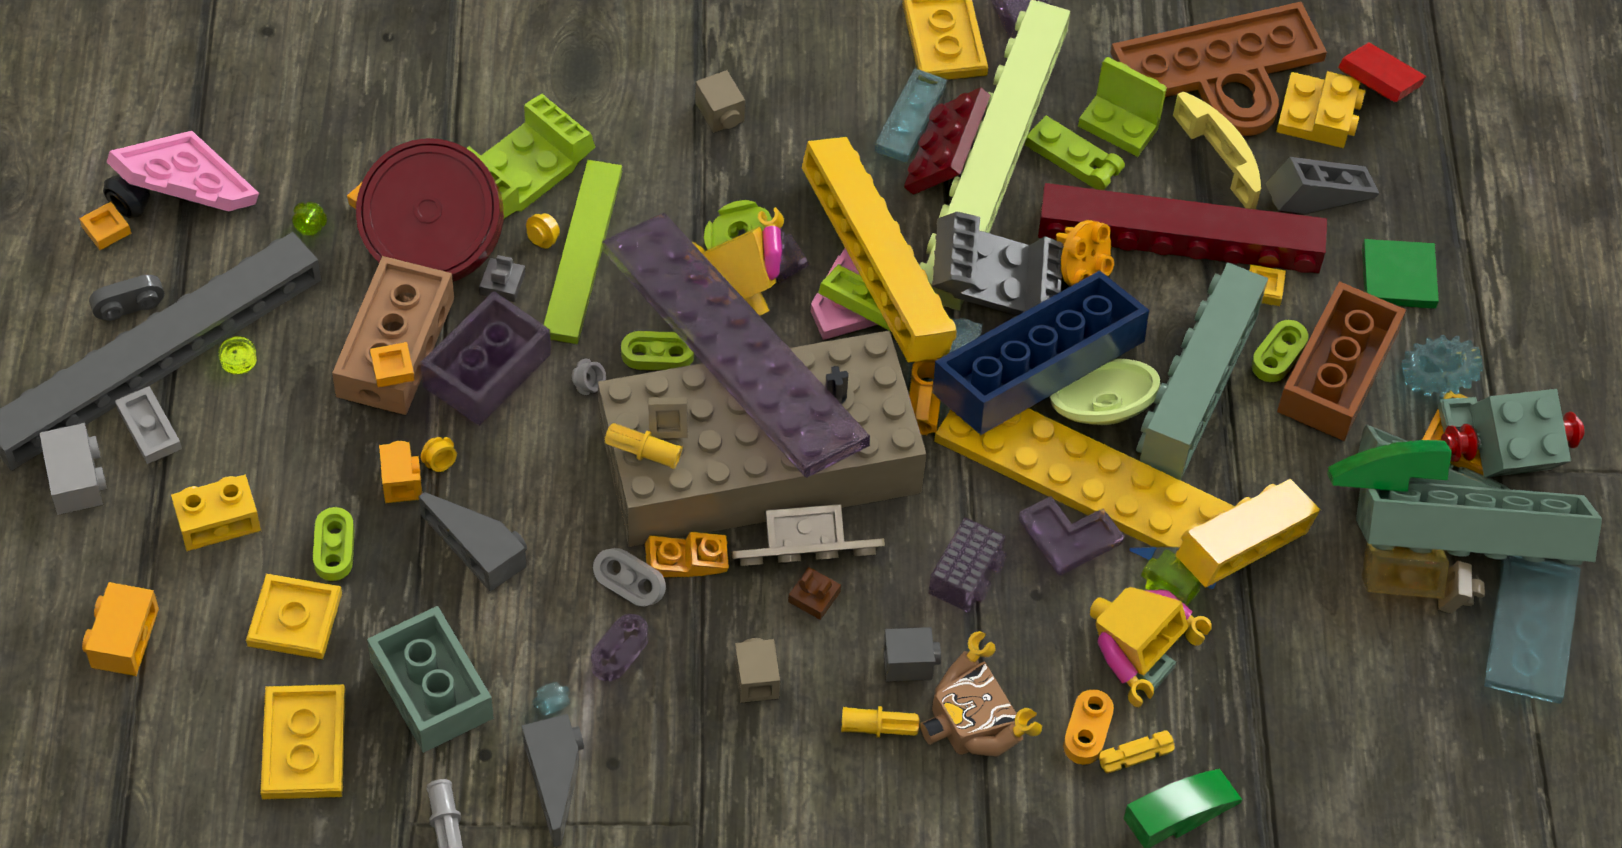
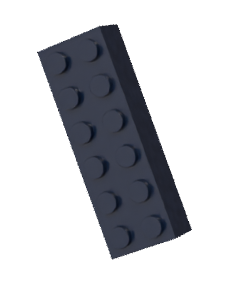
(1039, 352)

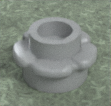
(587, 376)

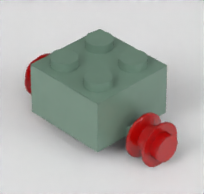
(1517, 433)

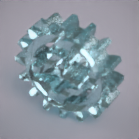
(1442, 365)

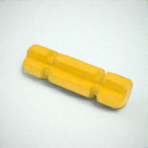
(1136, 751)

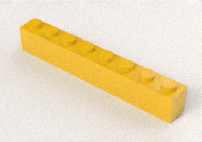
(878, 250)

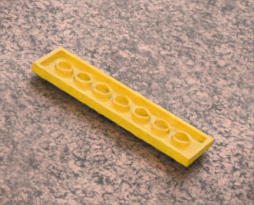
(1085, 475)

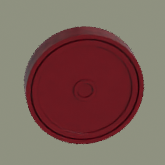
(430, 207)

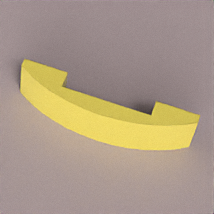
(1202, 119)

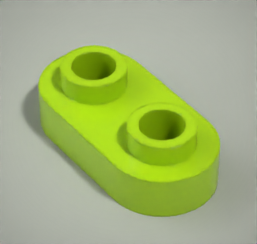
(657, 350)
(1278, 353)
(333, 546)

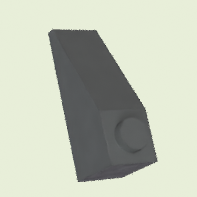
(1318, 185)
(476, 539)
(554, 763)

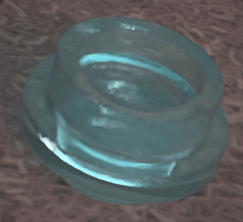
(551, 698)

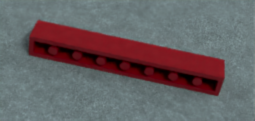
(1189, 227)

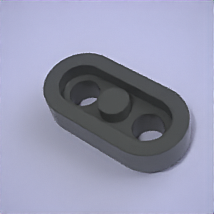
(126, 297)

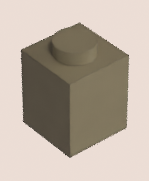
(720, 101)
(757, 670)

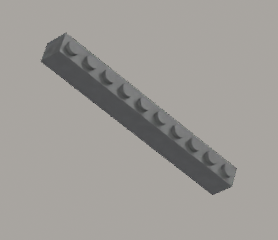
(157, 346)

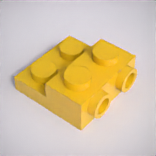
(1321, 108)

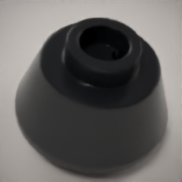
(127, 198)

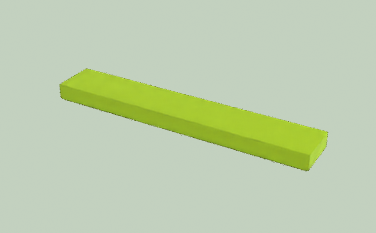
(582, 251)

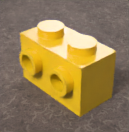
(216, 512)

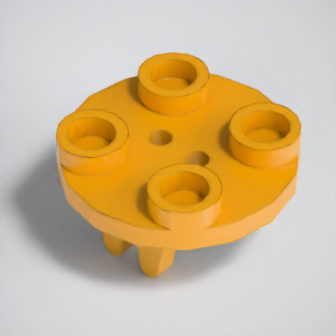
(1085, 251)

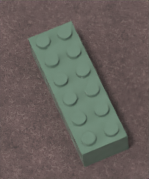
(1201, 370)
(1481, 522)

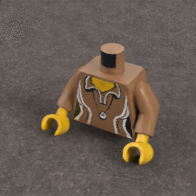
(974, 709)

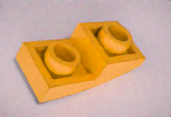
(689, 557)

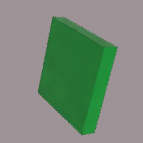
(1401, 272)

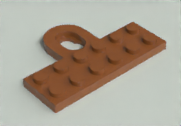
(1225, 52)

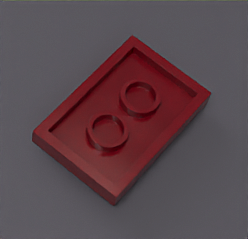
(946, 140)

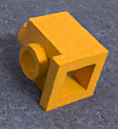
(400, 472)

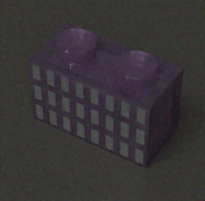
(967, 565)

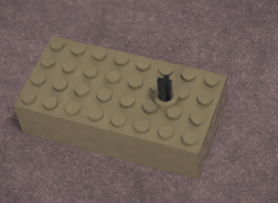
(732, 466)

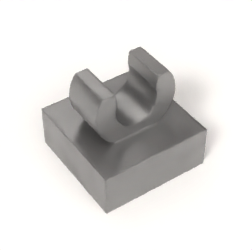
(503, 278)

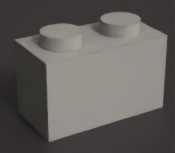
(71, 468)

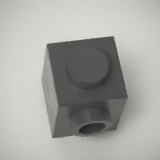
(910, 654)

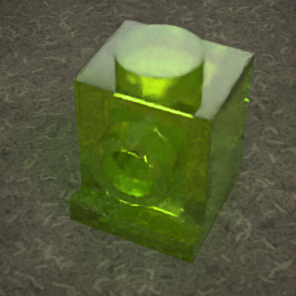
(1171, 575)

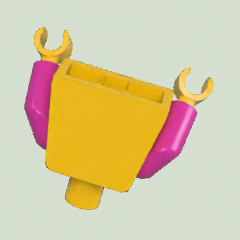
(751, 260)
(1139, 631)

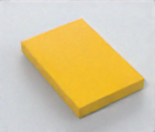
(945, 38)
(303, 741)

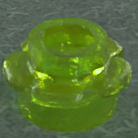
(309, 218)

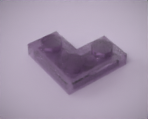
(1066, 543)

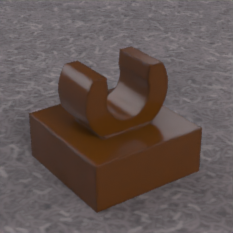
(814, 593)

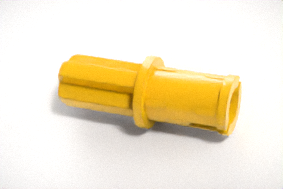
(643, 445)
(879, 721)

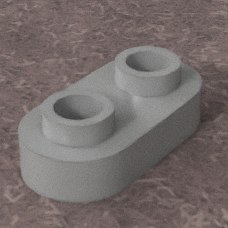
(631, 578)

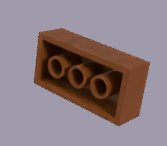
(1341, 361)

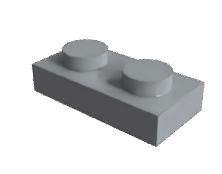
(148, 425)

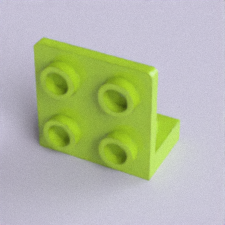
(1125, 107)

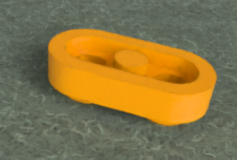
(1090, 724)

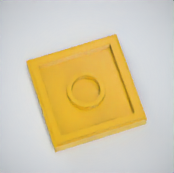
(294, 616)

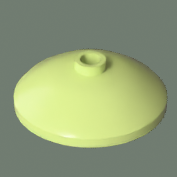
(1109, 393)

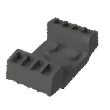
(994, 268)

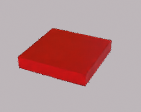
(1382, 72)

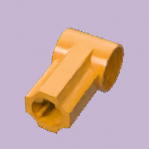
(924, 402)

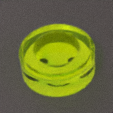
(237, 355)

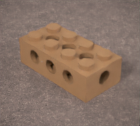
(400, 306)

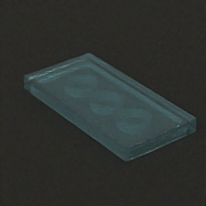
(1533, 628)

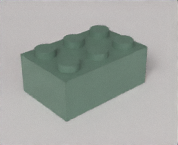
(430, 679)

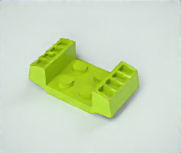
(536, 154)

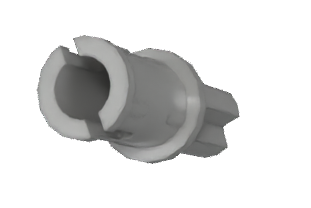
(444, 814)

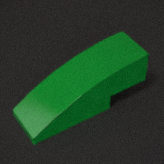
(1393, 465)
(1180, 807)

